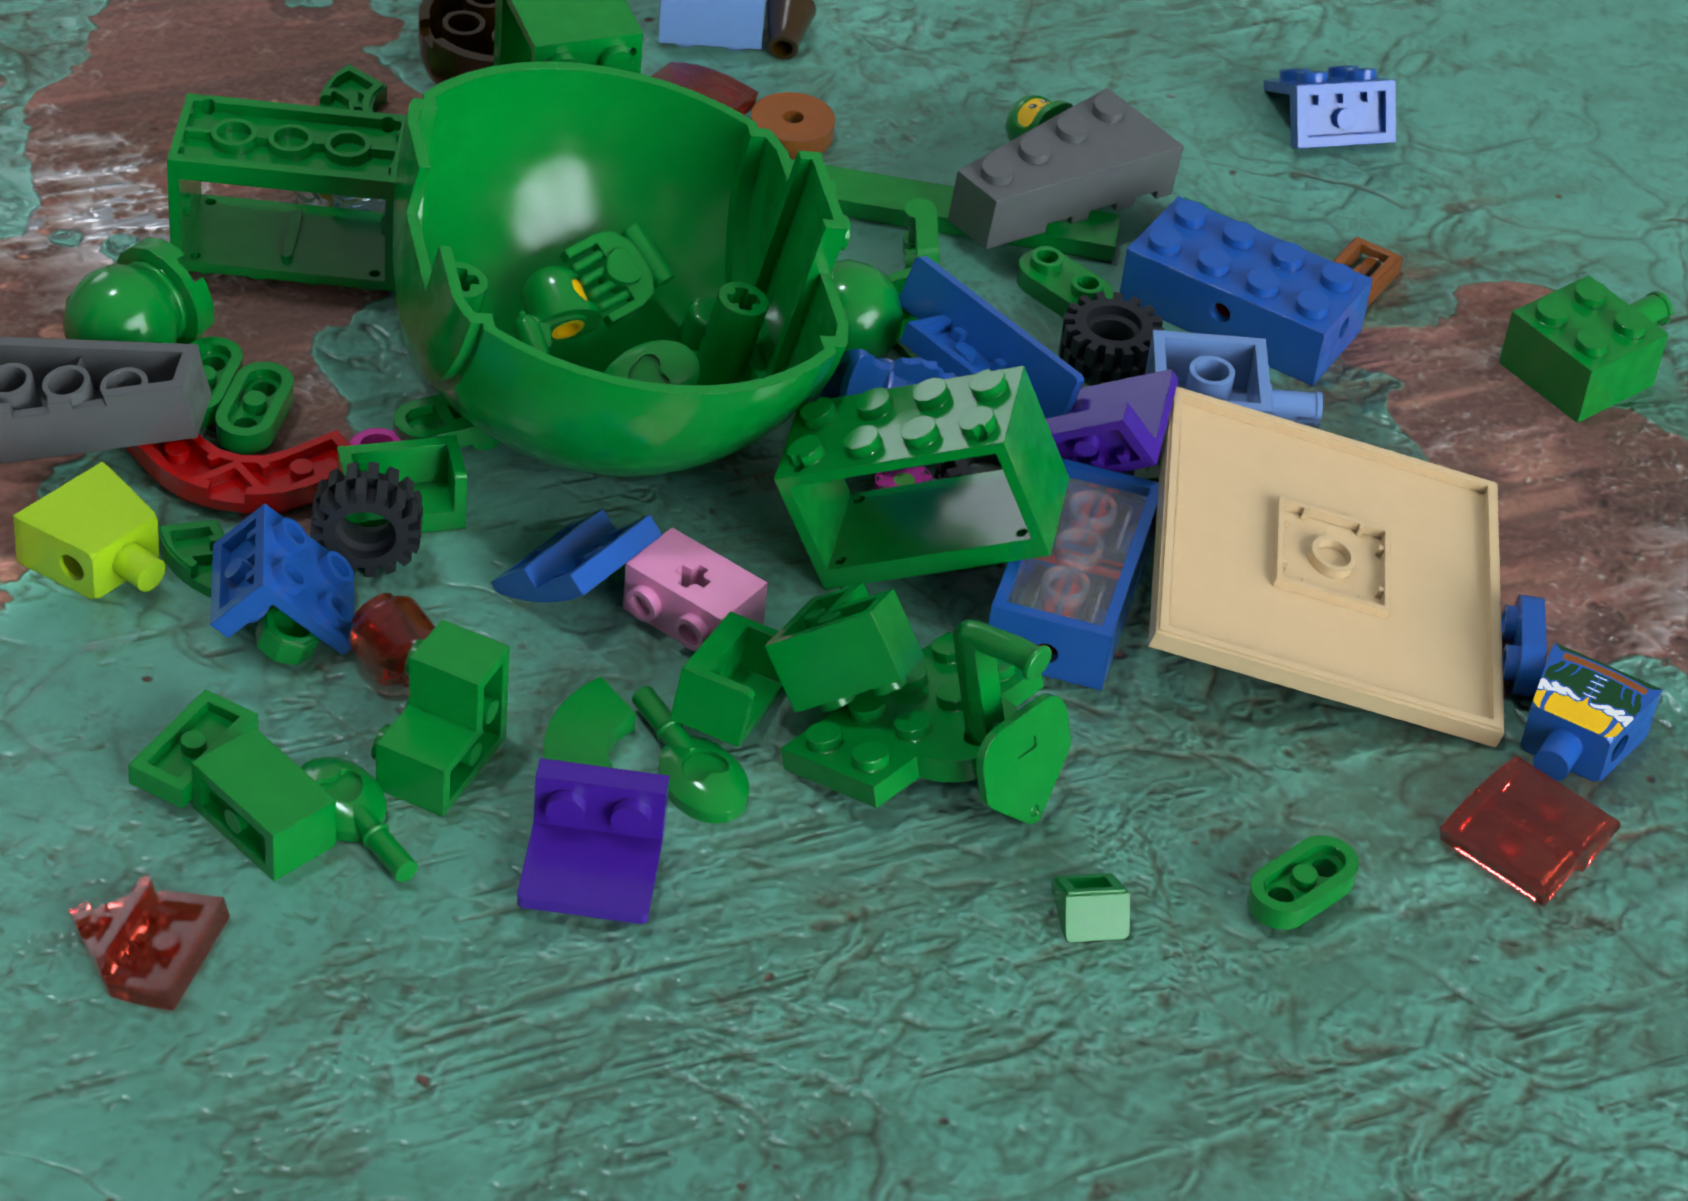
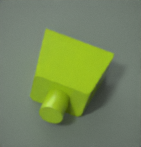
(91, 535)

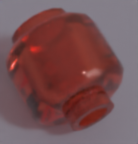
(385, 633)

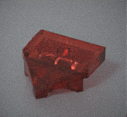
(150, 941)

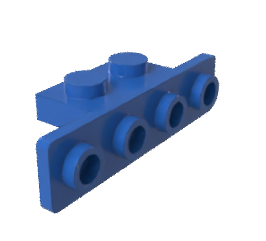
(972, 336)

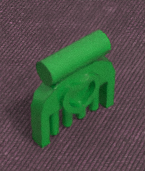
(626, 267)

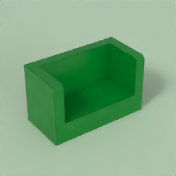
(431, 464)
(728, 681)
(264, 803)

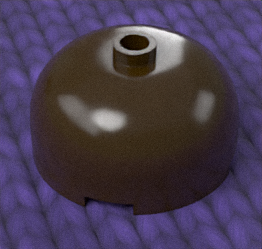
(456, 36)

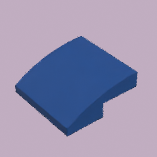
(576, 559)

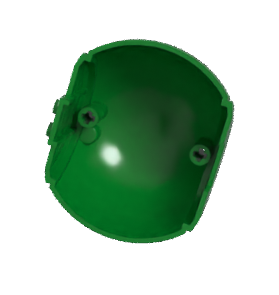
(546, 153)

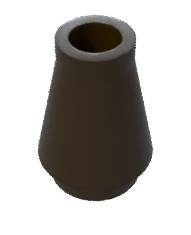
(788, 25)

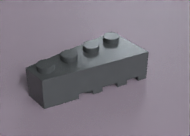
(1063, 170)
(96, 395)

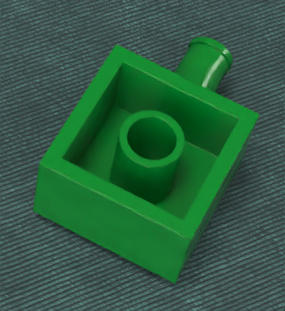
(1587, 346)

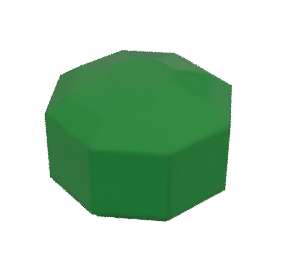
(284, 638)

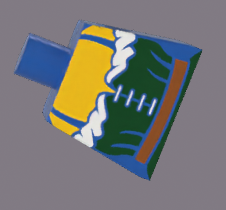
(1586, 716)

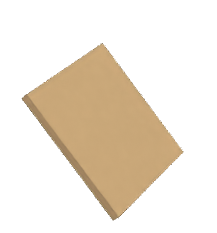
(1329, 567)

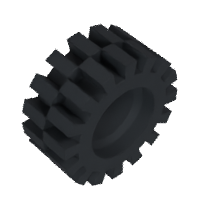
(1108, 337)
(374, 494)

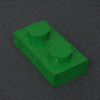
(200, 728)

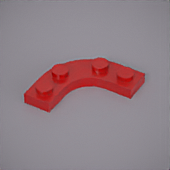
(238, 482)

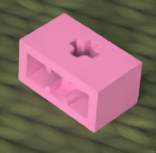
(689, 589)

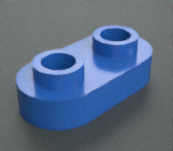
(1526, 653)

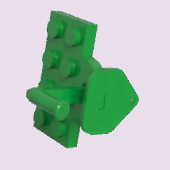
(948, 726)

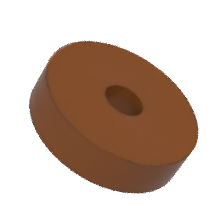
(797, 121)

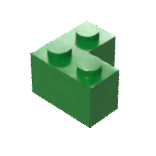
(844, 648)
(449, 720)

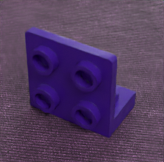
(1117, 422)
(594, 841)

